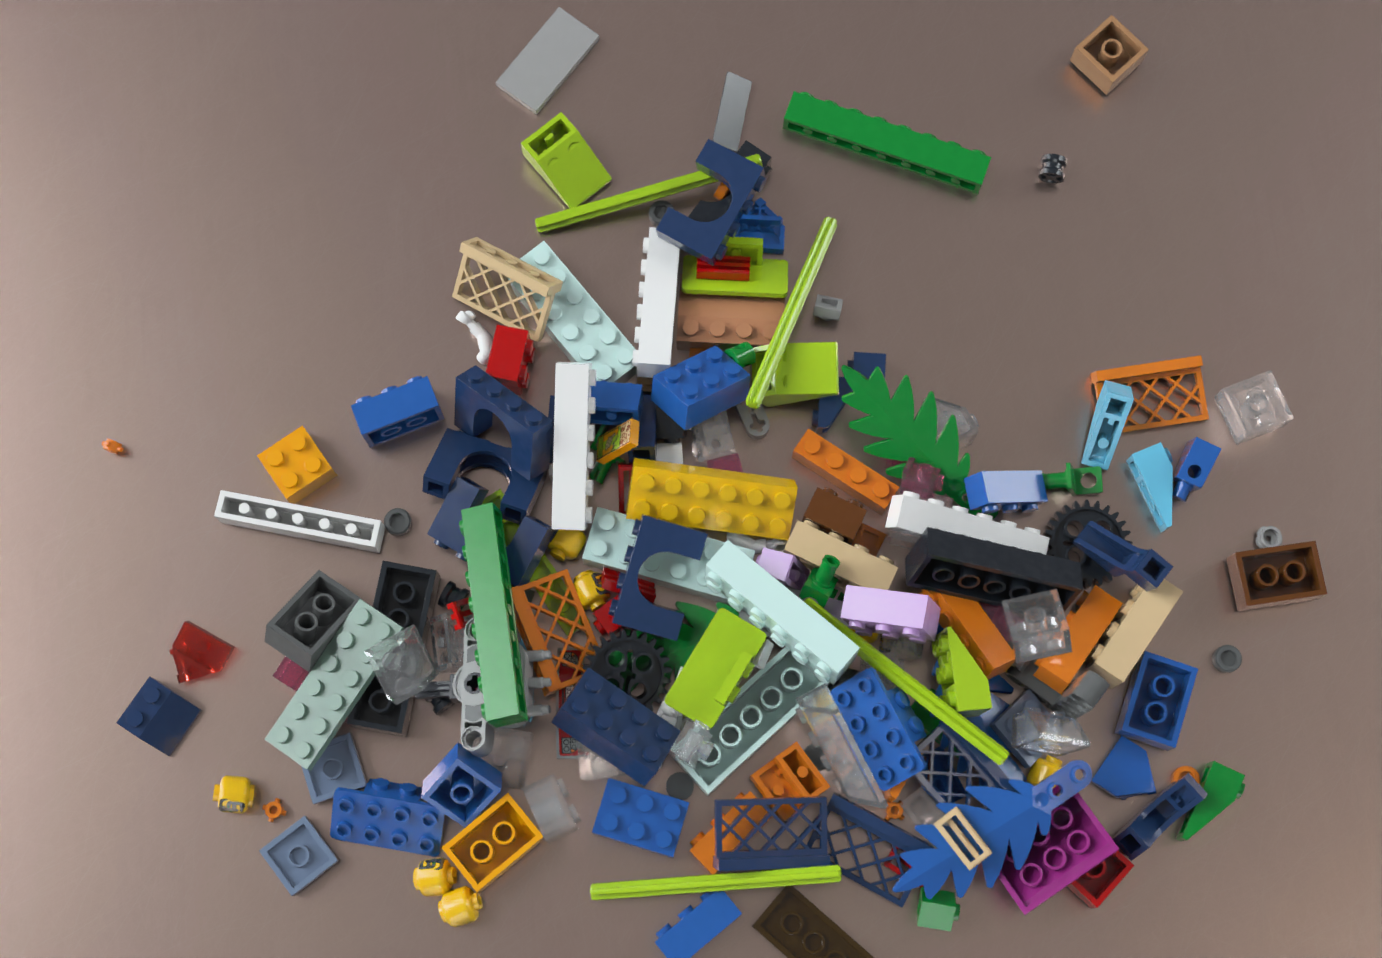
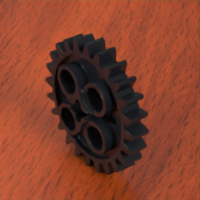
(1080, 517)
(652, 676)

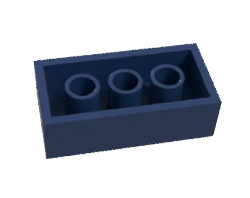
(616, 727)

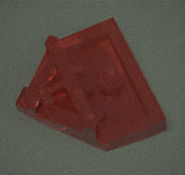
(198, 652)

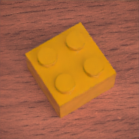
(297, 465)

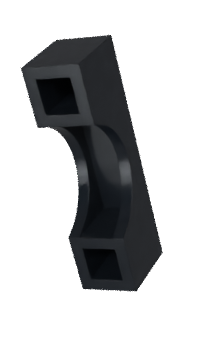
(710, 211)

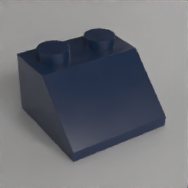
(159, 716)

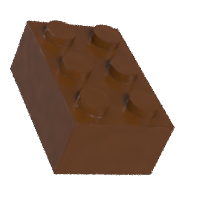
(1276, 575)

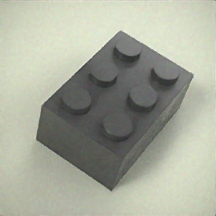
(310, 620)

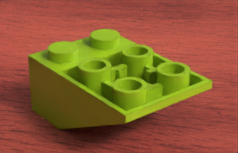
(565, 161)
(802, 373)
(961, 678)

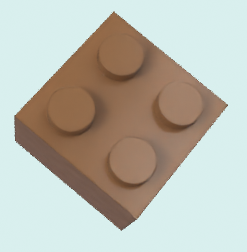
(1109, 54)

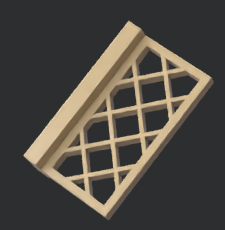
(507, 267)

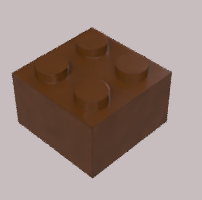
(835, 514)

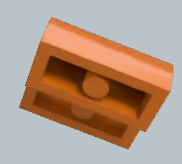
(789, 776)

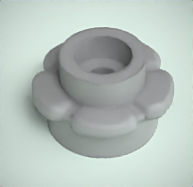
(1273, 533)

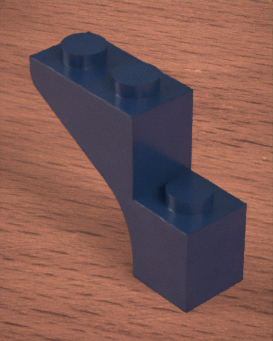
(831, 406)
(1121, 558)

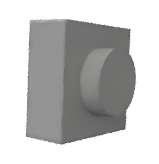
(828, 307)

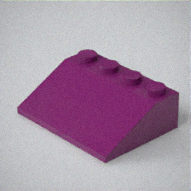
(1056, 860)

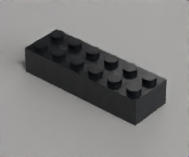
(987, 570)
(407, 598)

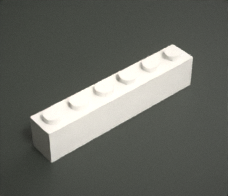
(658, 306)
(572, 445)
(913, 516)
(300, 521)

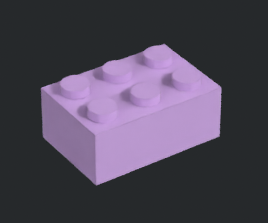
(890, 613)

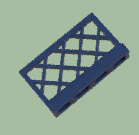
(982, 764)
(877, 826)
(765, 857)

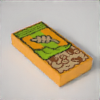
(618, 441)

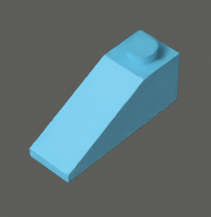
(1107, 424)
(1155, 480)

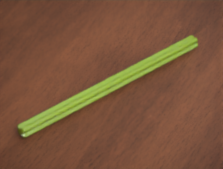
(628, 199)
(791, 313)
(918, 691)
(716, 882)

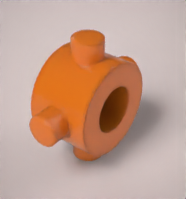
(112, 446)
(274, 810)
(894, 811)

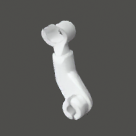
(483, 336)
(757, 545)

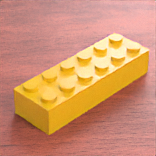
(712, 498)

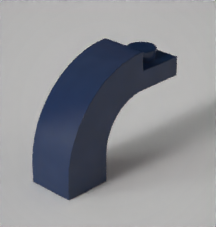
(1158, 815)

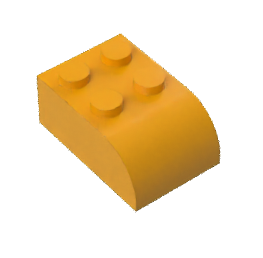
(493, 843)

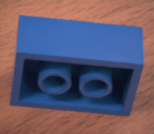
(700, 387)
(397, 411)
(1156, 701)
(640, 818)

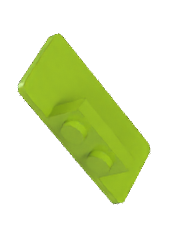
(766, 278)
(716, 668)

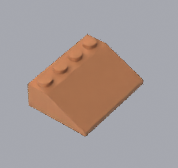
(726, 320)

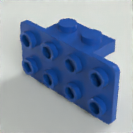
(882, 727)
(387, 817)

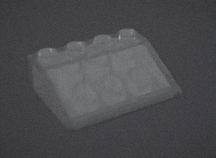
(839, 748)

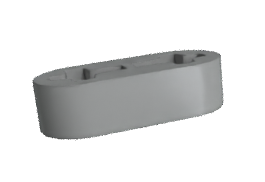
(746, 419)

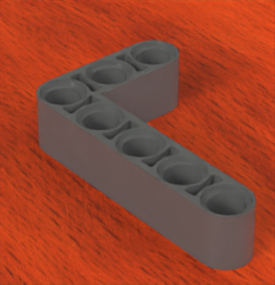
(1076, 699)

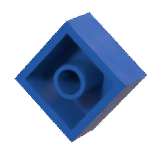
(462, 785)

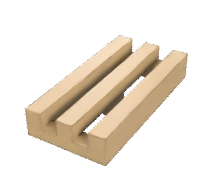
(948, 818)

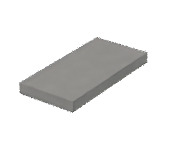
(547, 60)

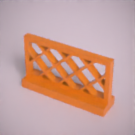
(1155, 371)
(532, 634)

